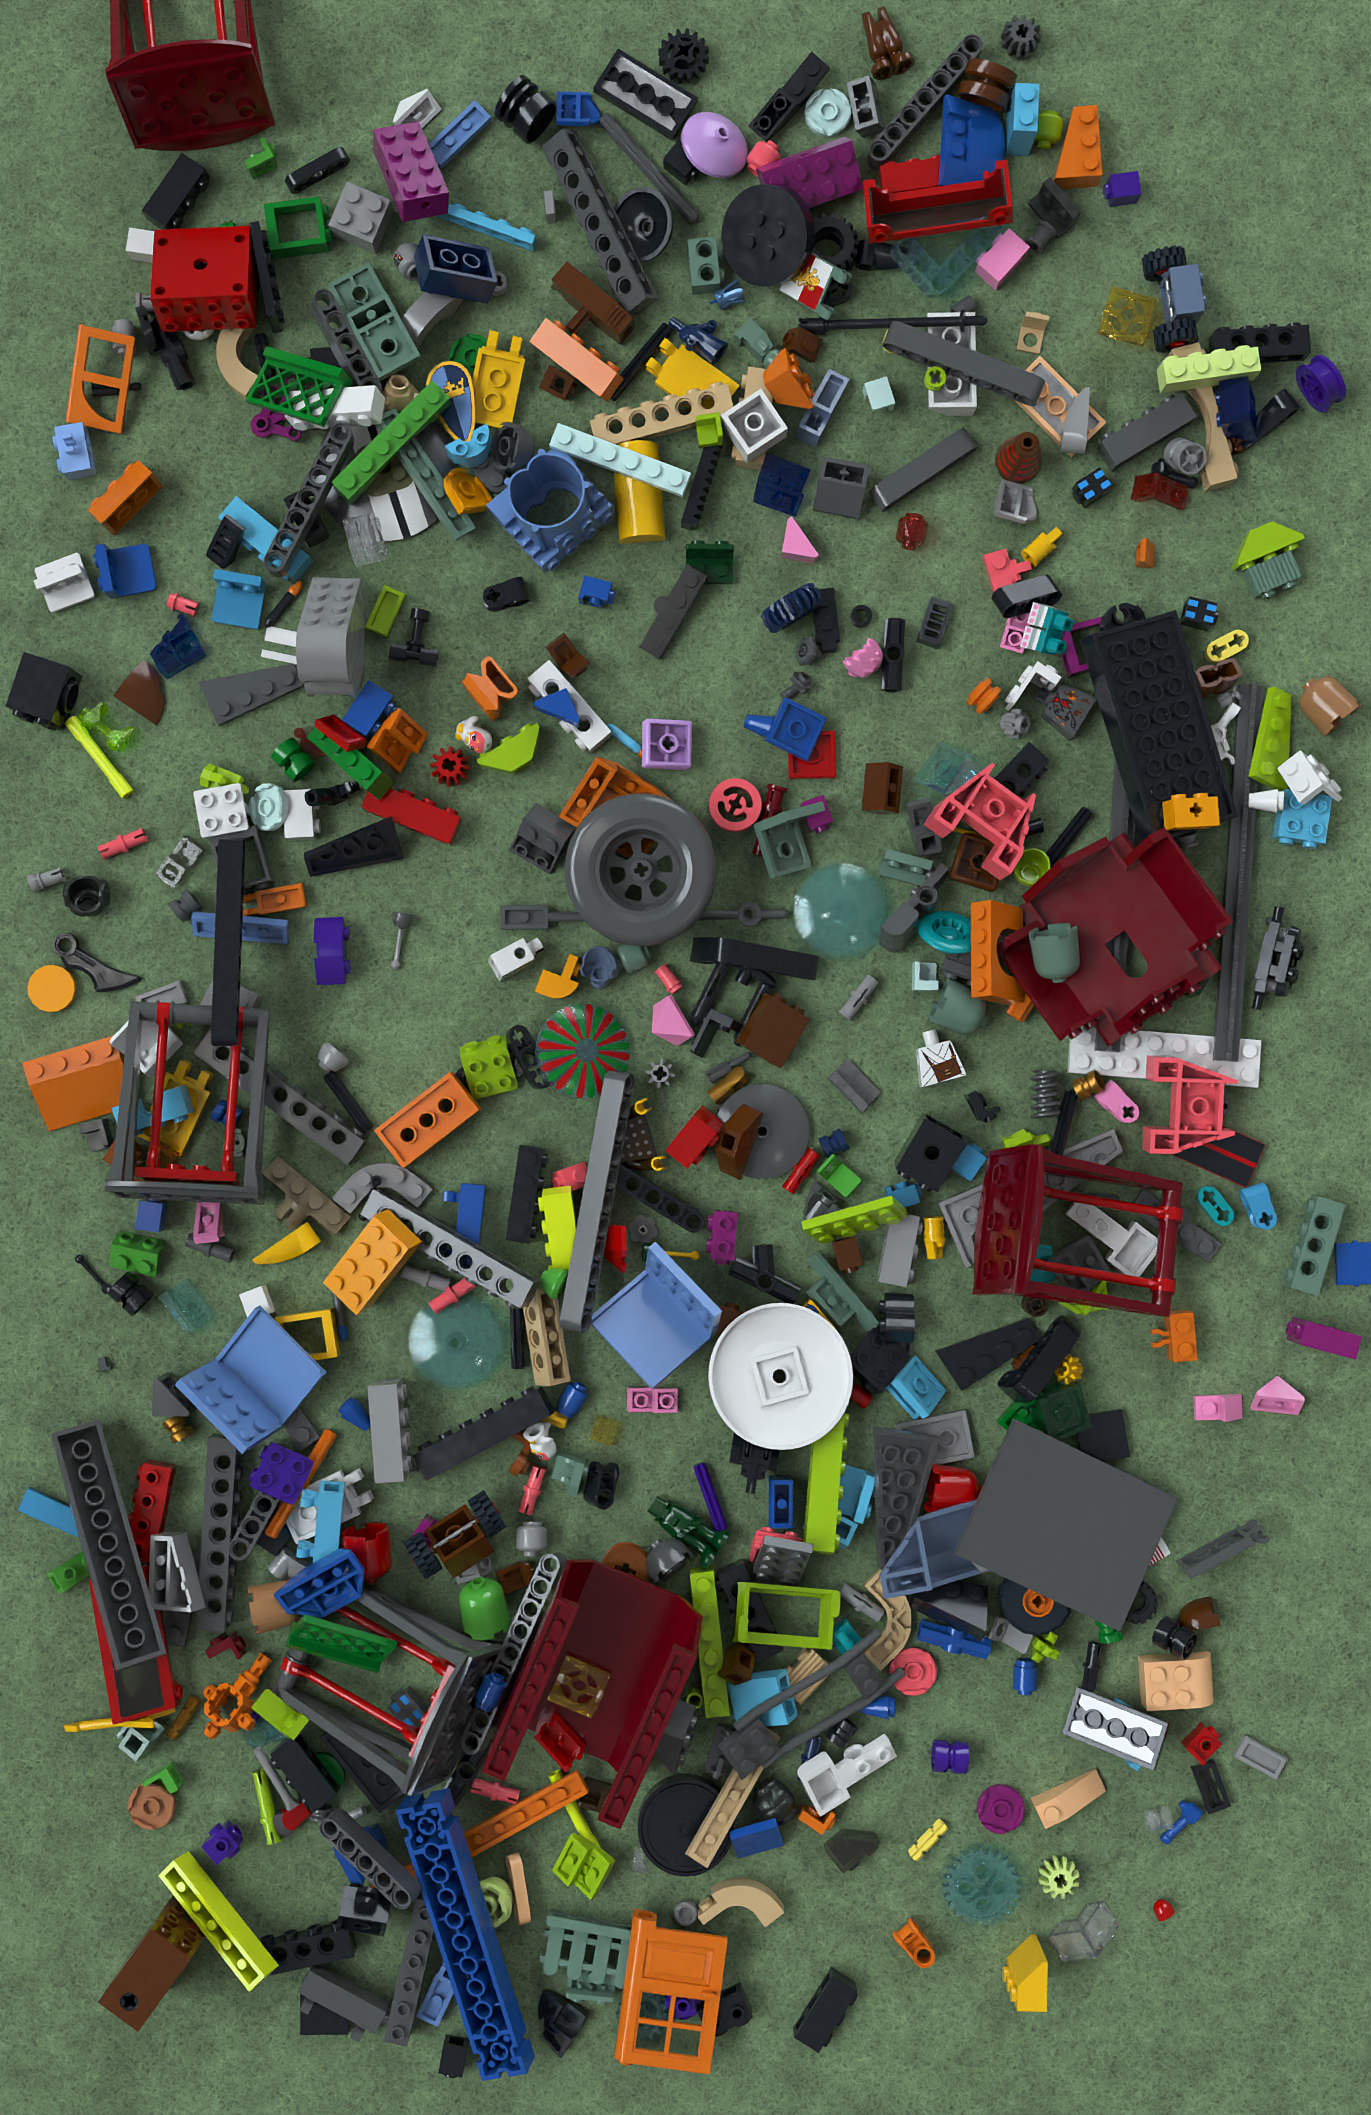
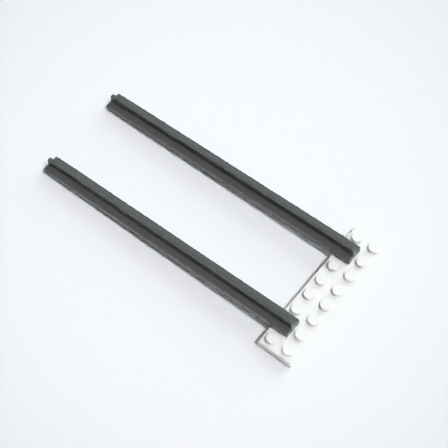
(1225, 1050)

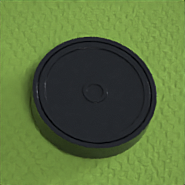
(768, 234)
(671, 1819)

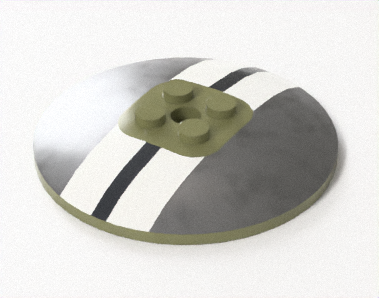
(391, 495)

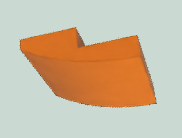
(397, 740)

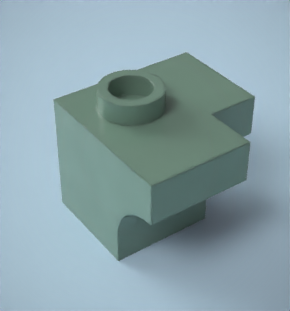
(570, 1471)
(140, 1741)

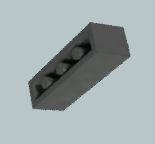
(1146, 431)

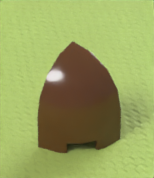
(1198, 1614)

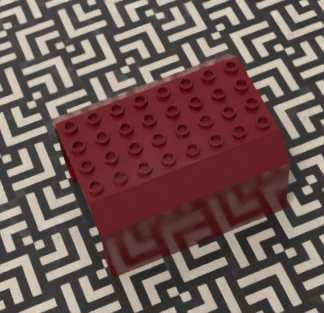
(625, 1629)

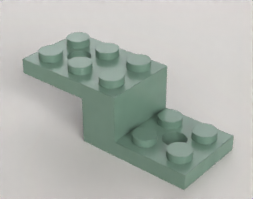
(374, 321)

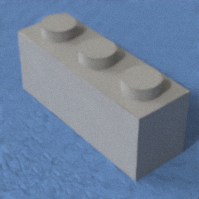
(899, 1251)

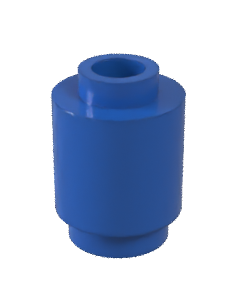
(572, 1399)
(1025, 1676)
(490, 1692)

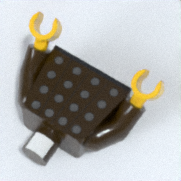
(638, 1146)

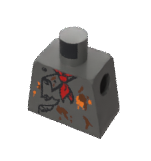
(1065, 708)

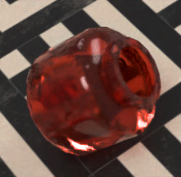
(911, 531)

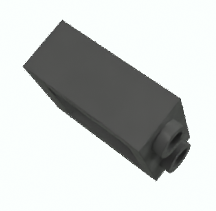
(251, 834)

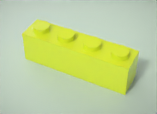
(558, 1224)

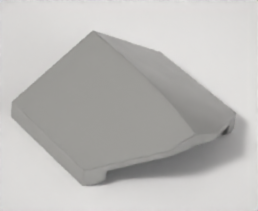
(1015, 502)

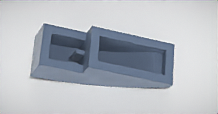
(825, 402)

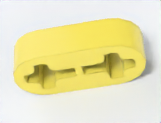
(1223, 642)

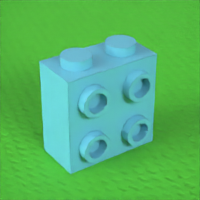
(1302, 823)

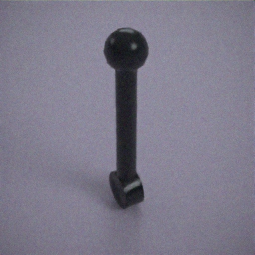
(376, 1180)
(80, 1260)

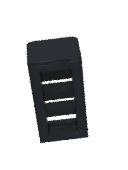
(218, 553)
(930, 640)

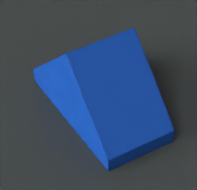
(558, 706)

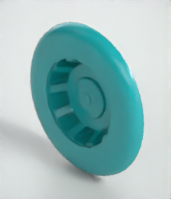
(946, 931)

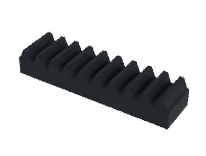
(700, 487)

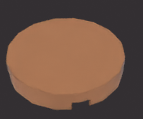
(151, 1806)

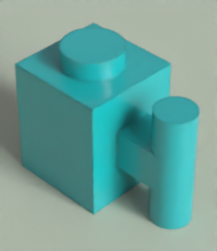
(845, 1635)

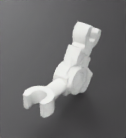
(1220, 732)

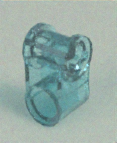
(270, 1734)

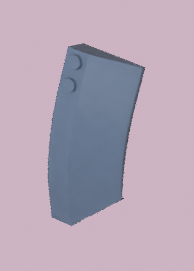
(927, 1555)

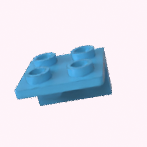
(238, 599)

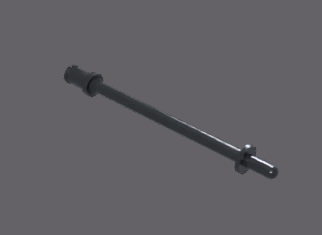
(822, 326)

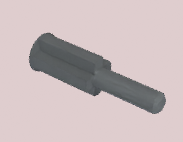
(723, 1068)

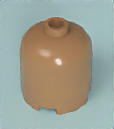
(1326, 703)
(266, 1610)

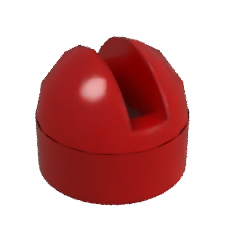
(1163, 1910)

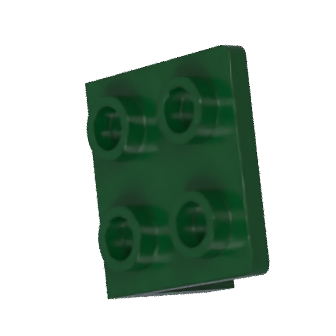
(712, 560)

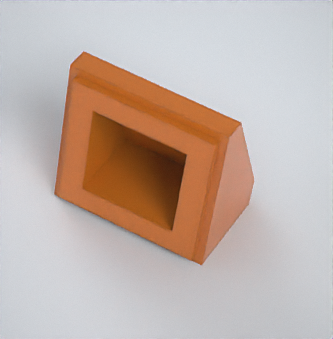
(1145, 554)

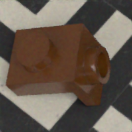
(802, 343)
(515, 1576)

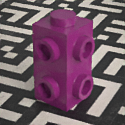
(723, 1238)

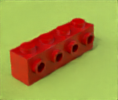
(415, 814)
(151, 1503)

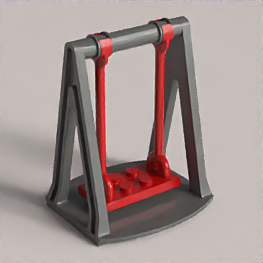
(122, 1173)
(438, 1739)

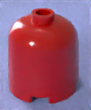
(950, 1487)
(371, 1548)

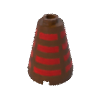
(1019, 458)

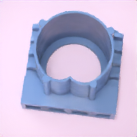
(530, 488)

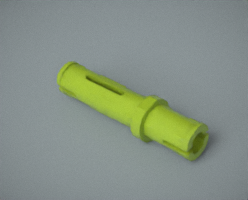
(266, 1806)

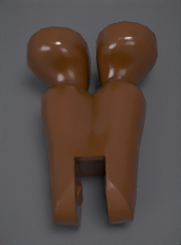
(884, 41)

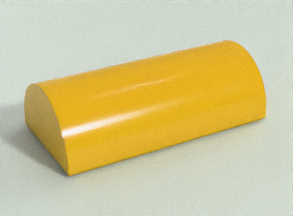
(639, 504)

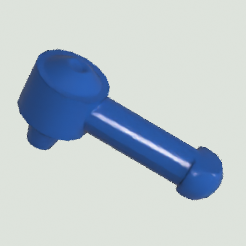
(1189, 1814)

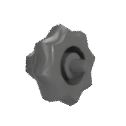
(807, 651)

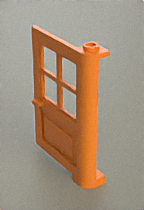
(676, 1966)

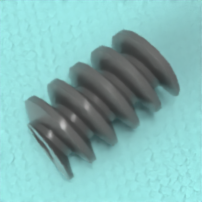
(1045, 1093)

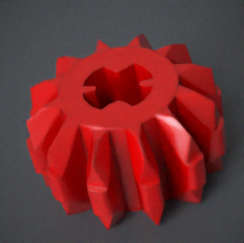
(454, 759)

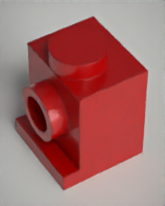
(1196, 1737)

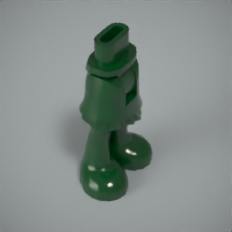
(680, 1522)

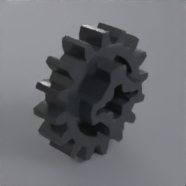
(688, 47)

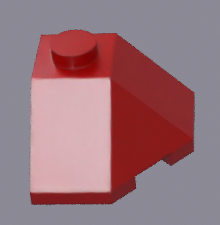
(616, 1246)

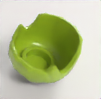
(1031, 866)

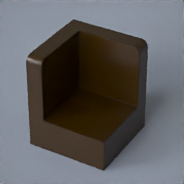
(596, 1796)

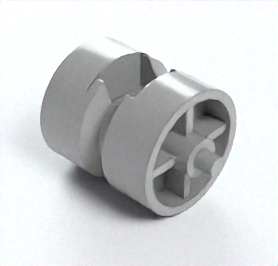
(1185, 455)

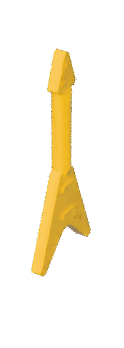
(143, 1722)

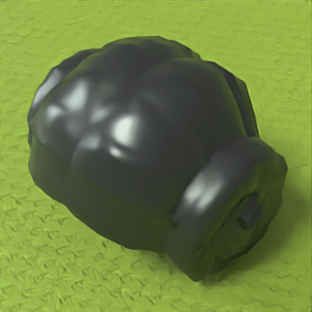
(86, 895)
(774, 1801)

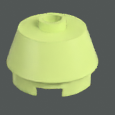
(498, 1899)

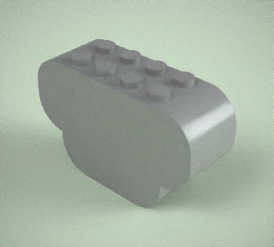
(332, 637)

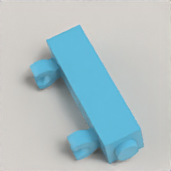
(328, 1520)

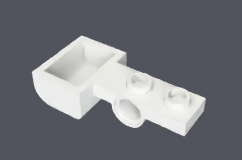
(1130, 1247)
(828, 1782)

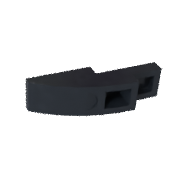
(790, 98)

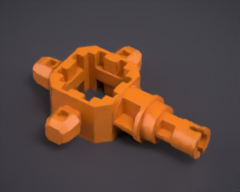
(242, 1690)

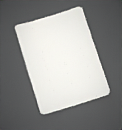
(282, 637)

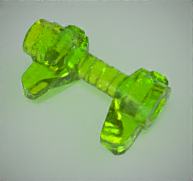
(93, 719)

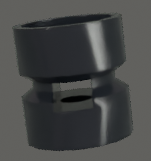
(130, 1293)
(1178, 1639)

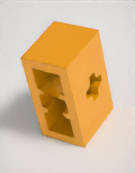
(1203, 815)

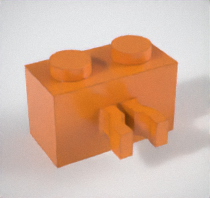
(1179, 1336)

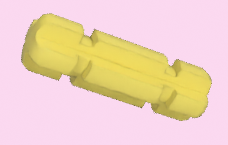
(928, 1839)

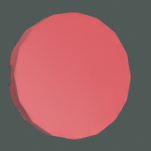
(918, 1666)

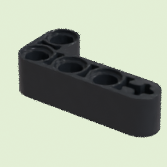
(1041, 1363)

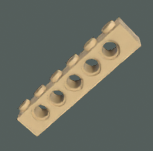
(648, 410)

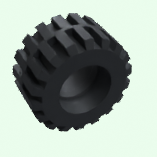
(842, 234)

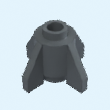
(820, 1202)

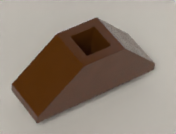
(737, 1140)

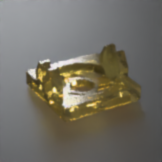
(1147, 304)
(600, 1677)

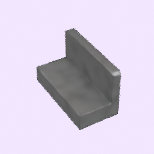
(854, 1085)

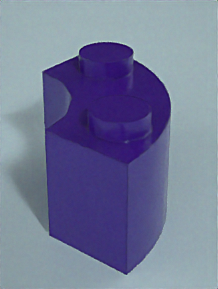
(331, 959)

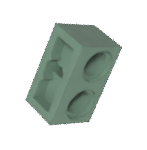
(704, 265)

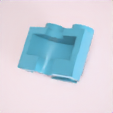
(471, 452)

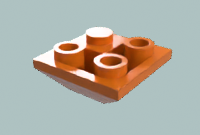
(787, 381)

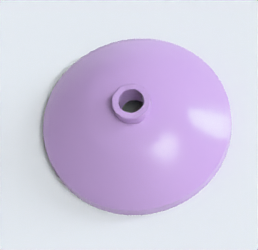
(714, 145)

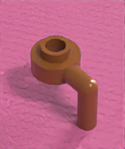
(521, 1464)

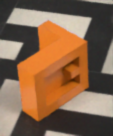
(811, 1818)

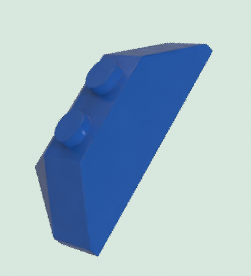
(323, 1585)

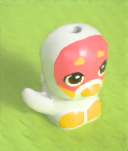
(473, 735)
(539, 1440)

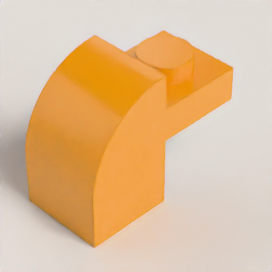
(561, 986)

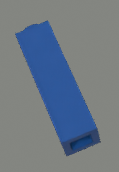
(470, 1212)

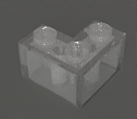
(1086, 1934)

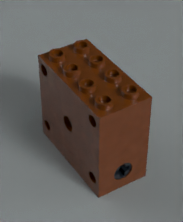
(153, 1965)

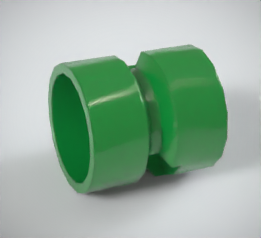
(295, 762)

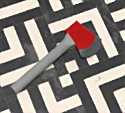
(295, 1812)

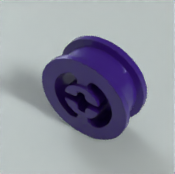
(1321, 383)

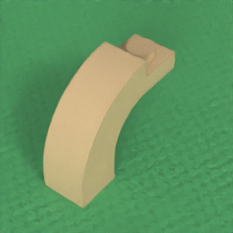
(229, 360)
(743, 1893)

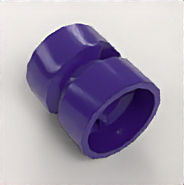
(950, 1756)

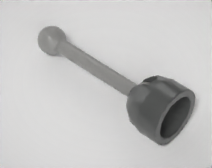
(401, 921)

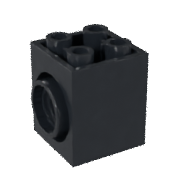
(43, 692)
(928, 1168)

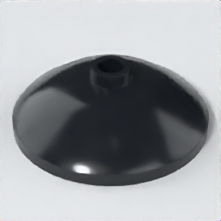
(638, 210)

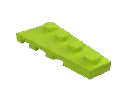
(1272, 740)

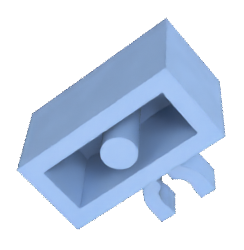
(74, 451)

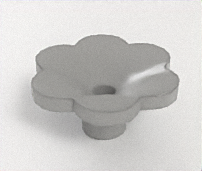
(642, 1222)

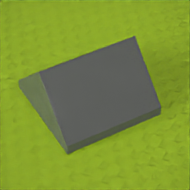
(169, 1399)

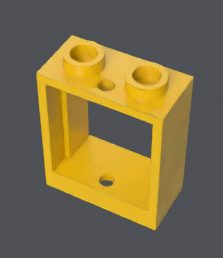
(329, 1328)

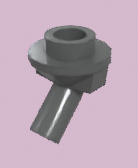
(801, 684)

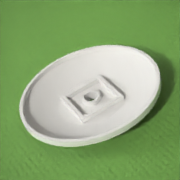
(815, 1370)

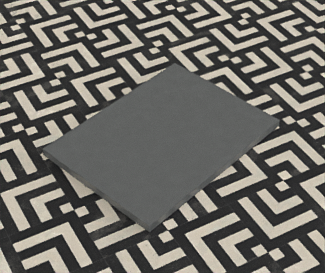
(1065, 1525)

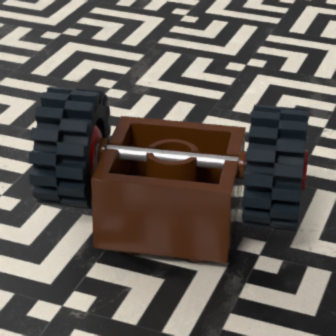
(457, 1538)

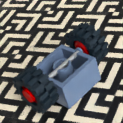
(1180, 296)

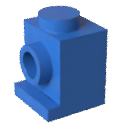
(596, 592)

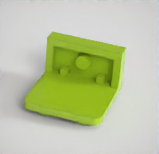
(488, 1067)

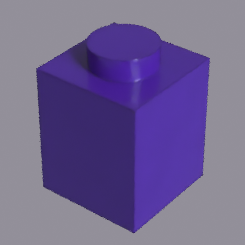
(1122, 189)

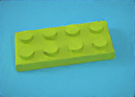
(854, 1219)

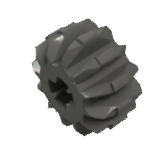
(1017, 43)

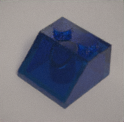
(1237, 409)

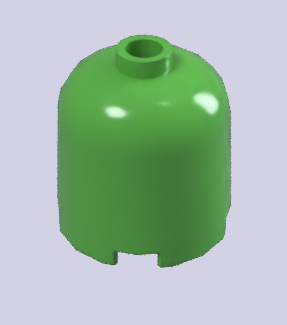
(483, 1608)

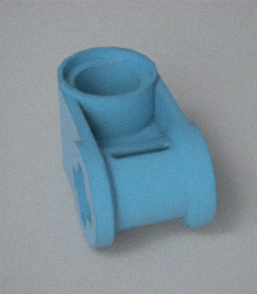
(1258, 1202)

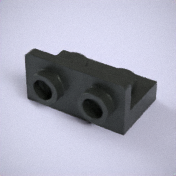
(1054, 207)

